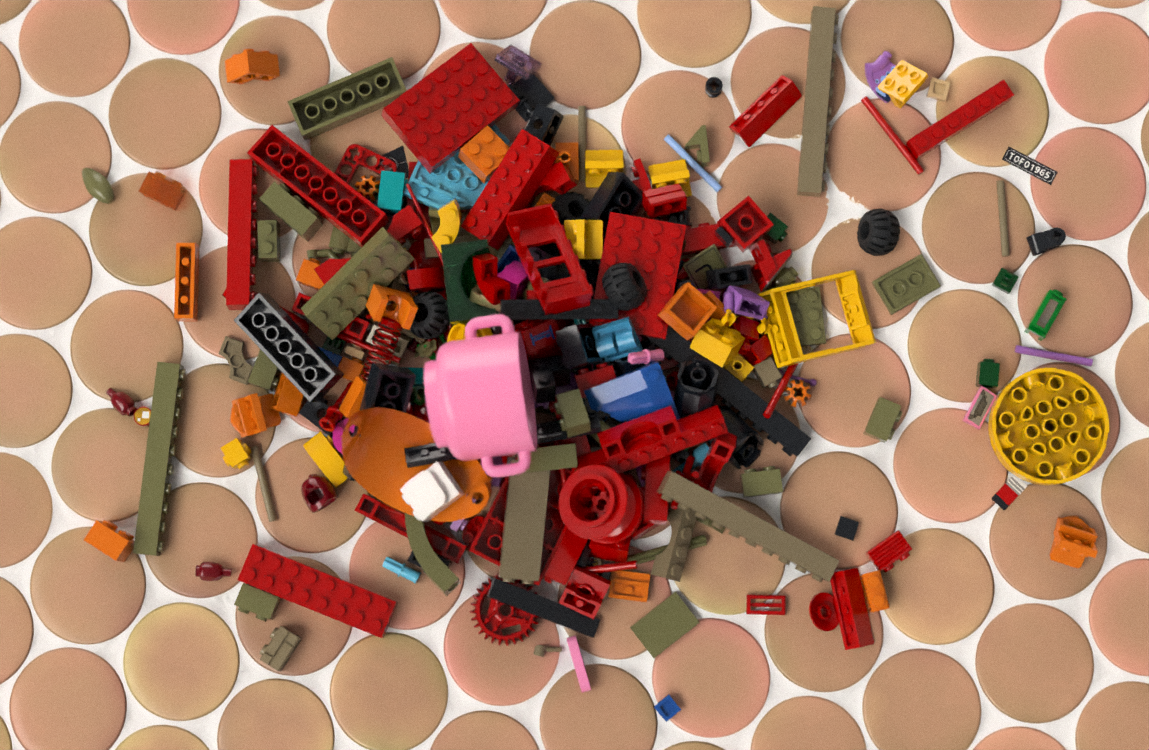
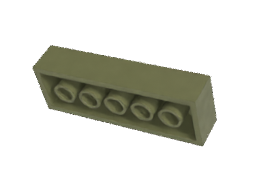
(347, 98)
(350, 287)

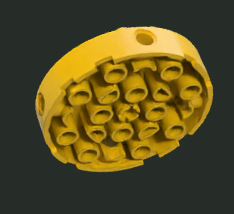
(1020, 433)

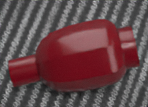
(122, 402)
(211, 571)

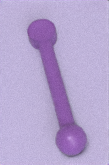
(812, 382)

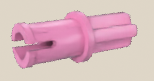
(646, 356)

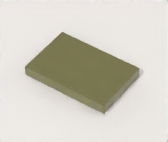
(906, 284)
(664, 625)

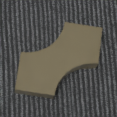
(233, 352)

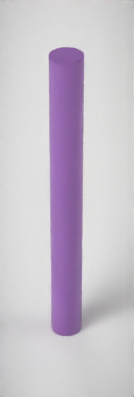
(1053, 355)

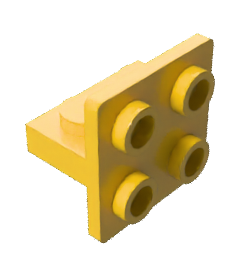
(902, 83)
(599, 163)
(669, 174)
(585, 237)

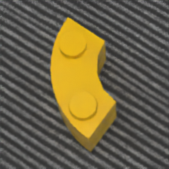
(449, 224)
(326, 457)

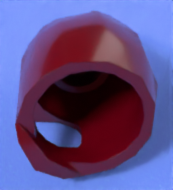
(318, 492)

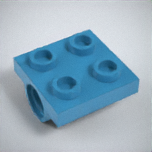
(616, 339)

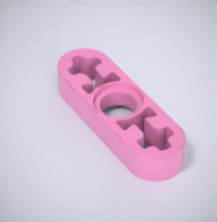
(578, 664)

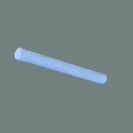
(698, 168)

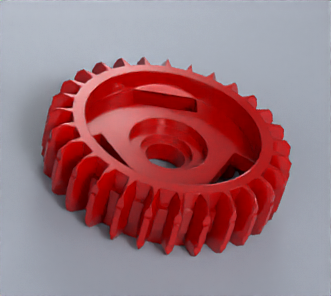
(495, 621)

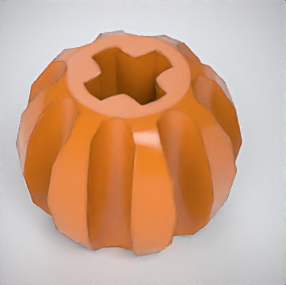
(364, 185)
(796, 387)

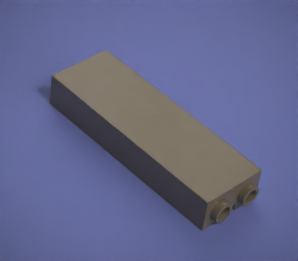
(524, 526)

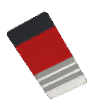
(1009, 492)

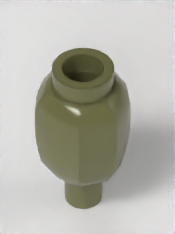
(785, 277)

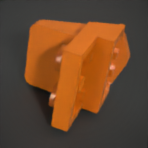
(253, 414)
(1073, 541)

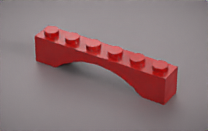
(402, 226)
(396, 521)

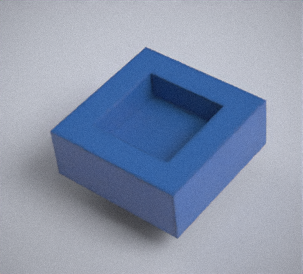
(667, 708)

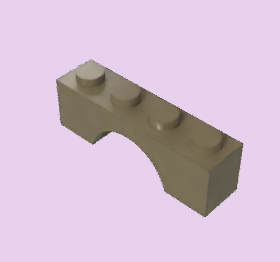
(672, 560)

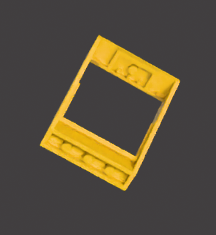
(784, 336)

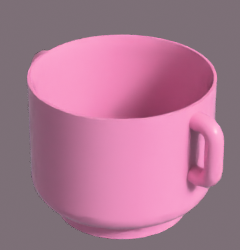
(483, 397)

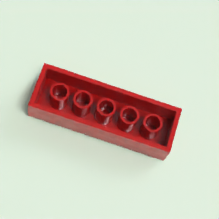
(510, 188)

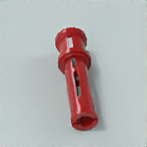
(333, 418)

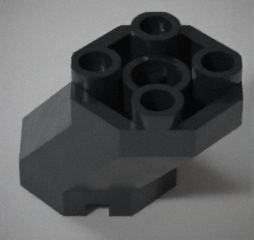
(696, 386)
(747, 440)

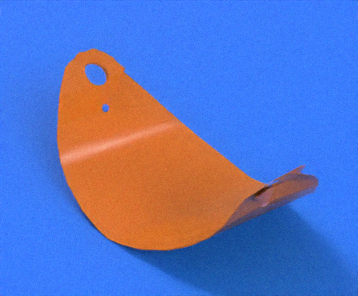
(381, 468)

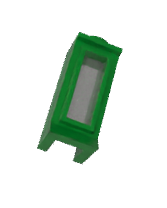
(1046, 313)

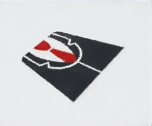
(399, 158)

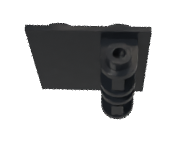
(530, 93)

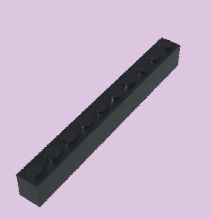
(739, 396)

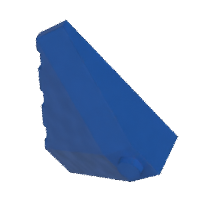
(632, 394)

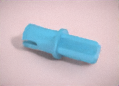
(401, 569)

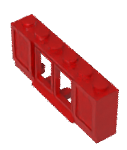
(539, 227)

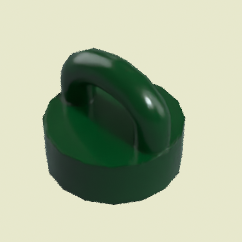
(418, 395)

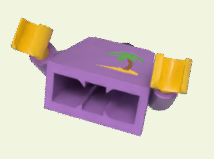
(745, 303)

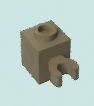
(767, 373)

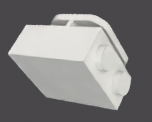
(431, 491)

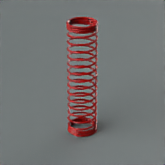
(384, 321)

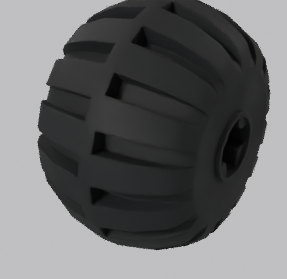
(570, 206)
(878, 232)
(624, 286)
(432, 315)

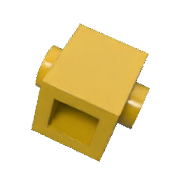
(742, 373)
(236, 454)

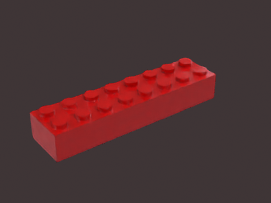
(317, 186)
(317, 591)

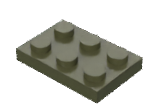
(807, 315)

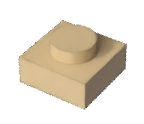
(938, 89)
(355, 351)

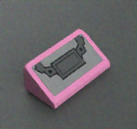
(979, 407)

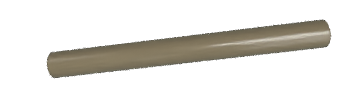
(582, 141)
(1002, 218)
(263, 484)

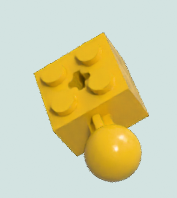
(717, 342)

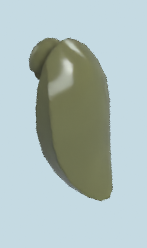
(97, 185)

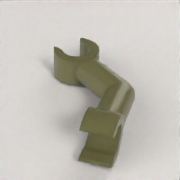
(315, 254)

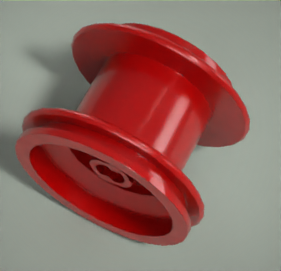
(621, 513)

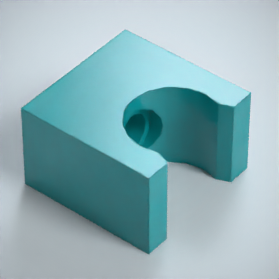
(391, 191)

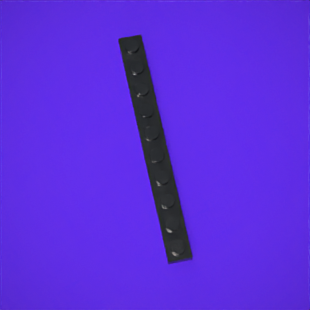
(546, 432)

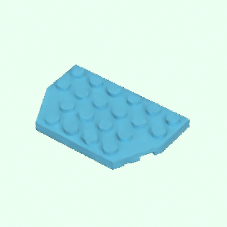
(448, 182)

